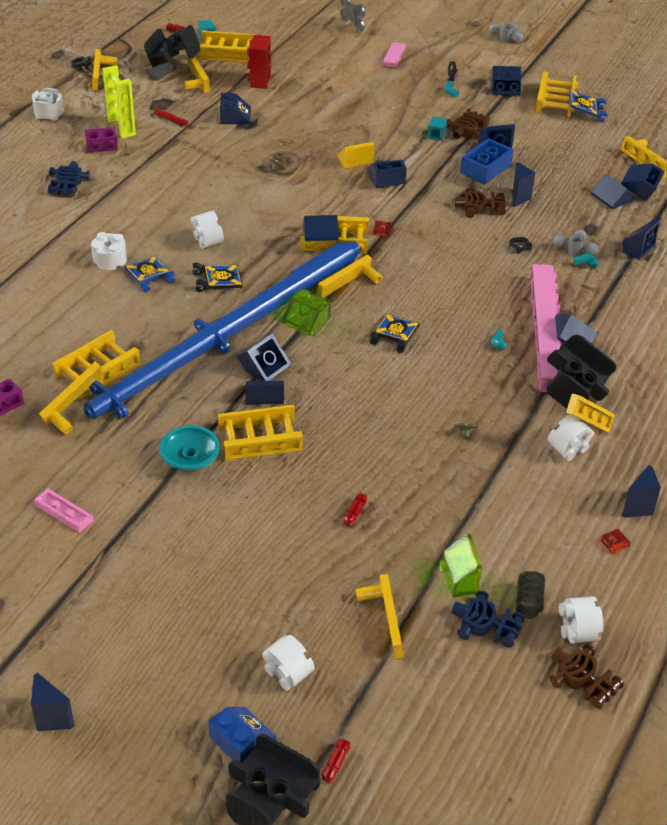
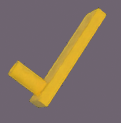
(100, 59)
(201, 80)
(638, 151)
(348, 274)
(52, 412)
(590, 413)
(384, 590)

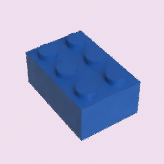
(486, 161)

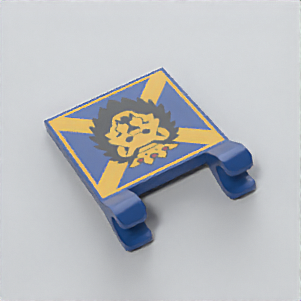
(587, 104)
(148, 270)

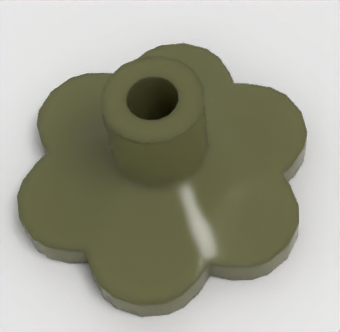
(277, 164)
(466, 428)

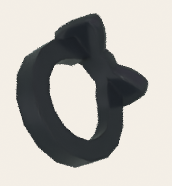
(87, 61)
(451, 72)
(528, 245)

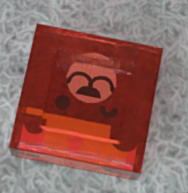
(382, 228)
(615, 541)

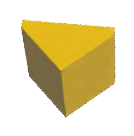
(357, 155)

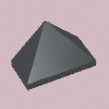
(161, 70)

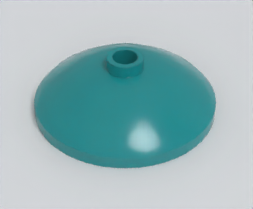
(189, 447)

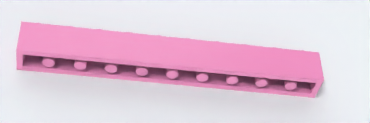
(544, 310)

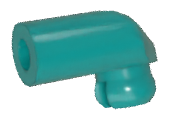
(449, 90)
(586, 258)
(498, 341)

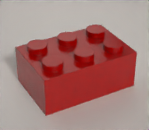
(260, 61)

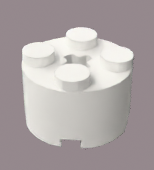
(48, 104)
(207, 229)
(109, 251)
(570, 437)
(581, 619)
(287, 661)

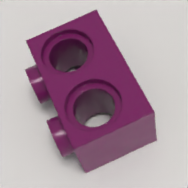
(101, 139)
(10, 396)

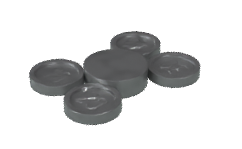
(353, 13)

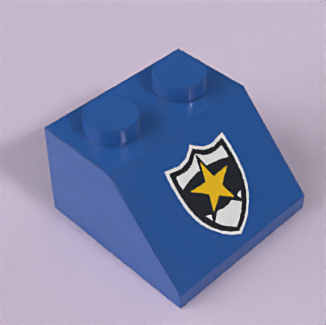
(236, 731)

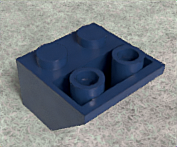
(506, 80)
(387, 173)
(642, 179)

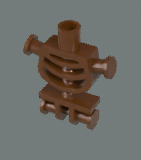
(468, 124)
(476, 202)
(577, 677)

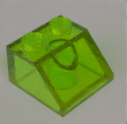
(307, 312)
(462, 567)

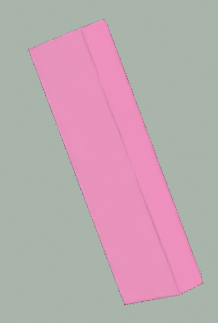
(394, 54)
(63, 510)

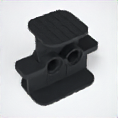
(163, 49)
(580, 371)
(280, 772)

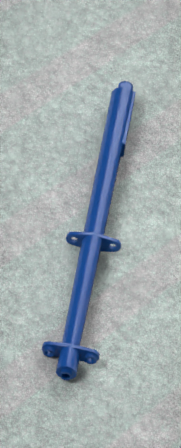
(217, 333)

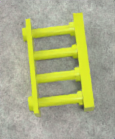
(119, 101)

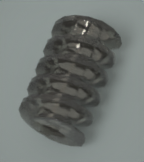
(530, 594)

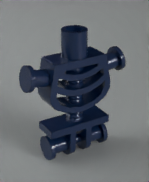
(67, 179)
(473, 621)

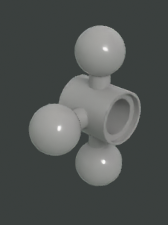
(507, 31)
(576, 243)

